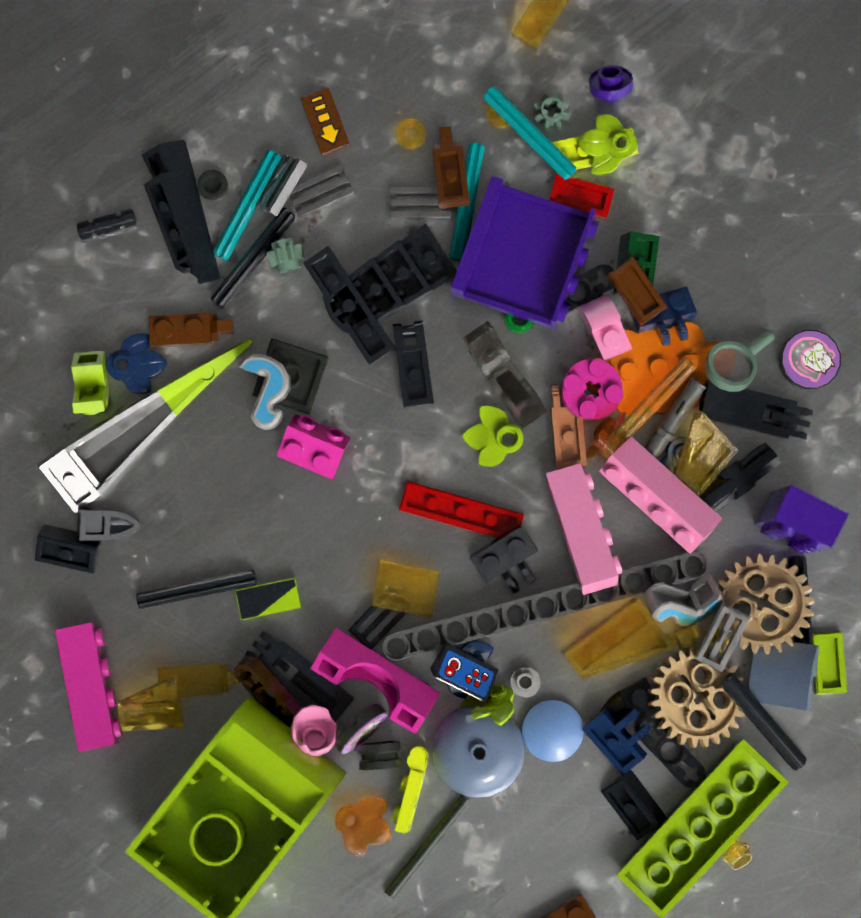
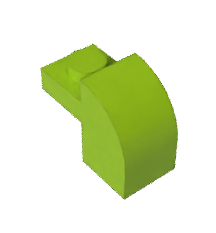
(90, 383)

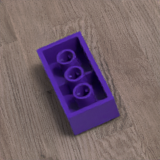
(801, 520)

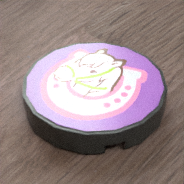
(810, 359)
(368, 723)

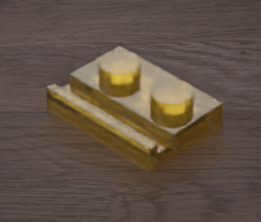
(405, 588)

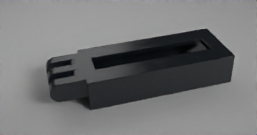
(746, 411)
(306, 685)

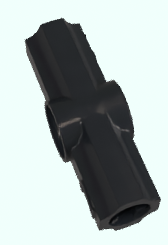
(740, 477)

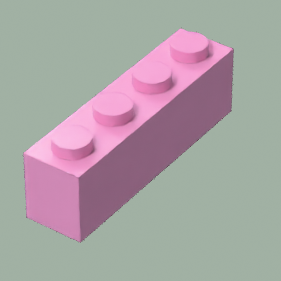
(660, 495)
(582, 528)

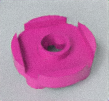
(598, 373)

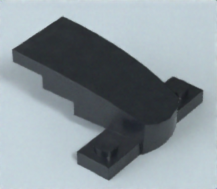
(380, 287)

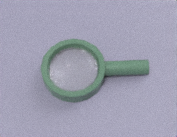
(734, 365)

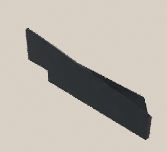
(180, 210)

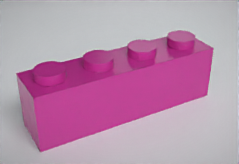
(87, 686)

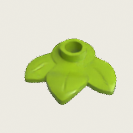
(603, 144)
(489, 434)
(498, 704)

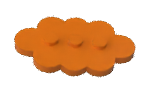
(650, 362)

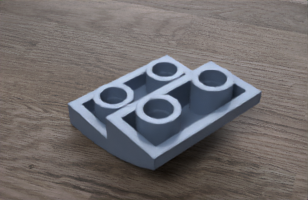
(784, 676)

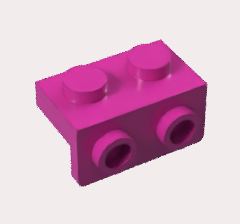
(313, 445)

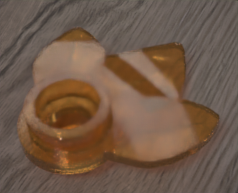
(605, 437)
(368, 825)

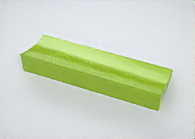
(702, 828)

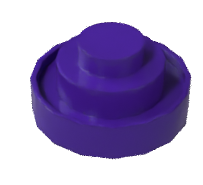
(610, 83)

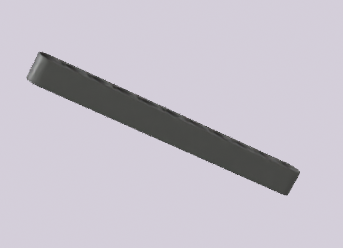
(528, 604)

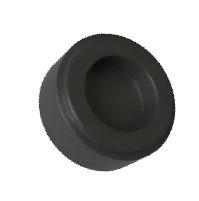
(212, 185)

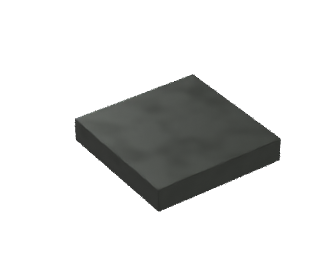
(305, 370)

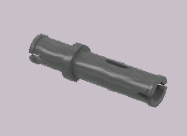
(674, 418)

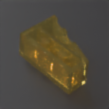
(617, 641)

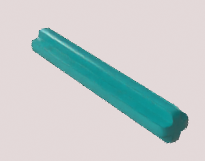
(529, 132)
(246, 205)
(465, 213)

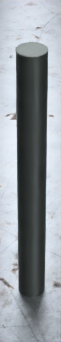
(427, 847)

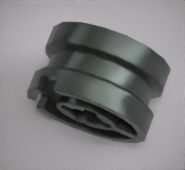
(379, 755)

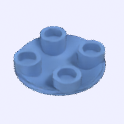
(552, 730)

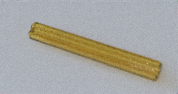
(655, 399)

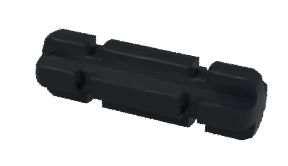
(106, 224)

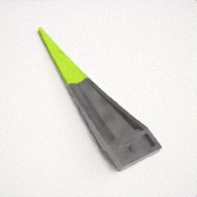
(99, 454)

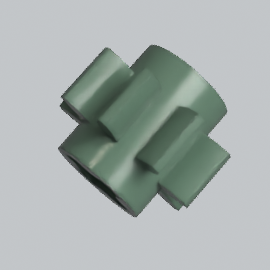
(544, 108)
(285, 255)

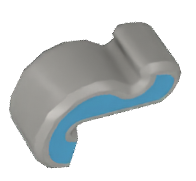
(273, 391)
(682, 605)

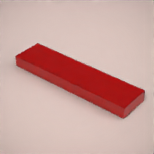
(458, 510)

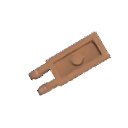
(567, 434)

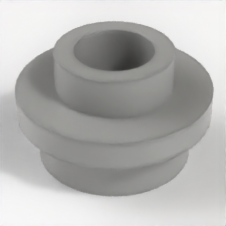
(518, 674)

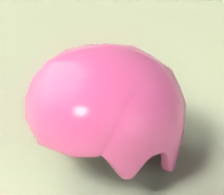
(315, 730)

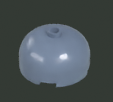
(454, 758)

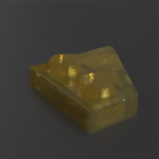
(703, 454)
(152, 708)

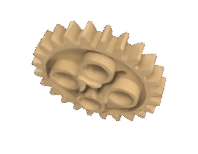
(776, 579)
(677, 715)

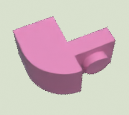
(605, 327)

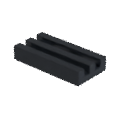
(362, 637)

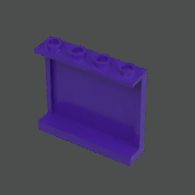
(524, 255)

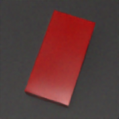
(582, 195)

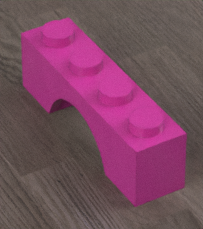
(348, 659)

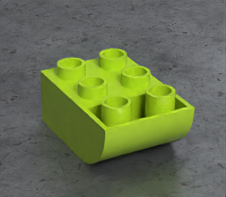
(235, 813)

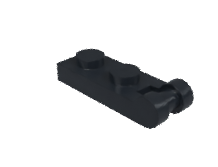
(413, 365)

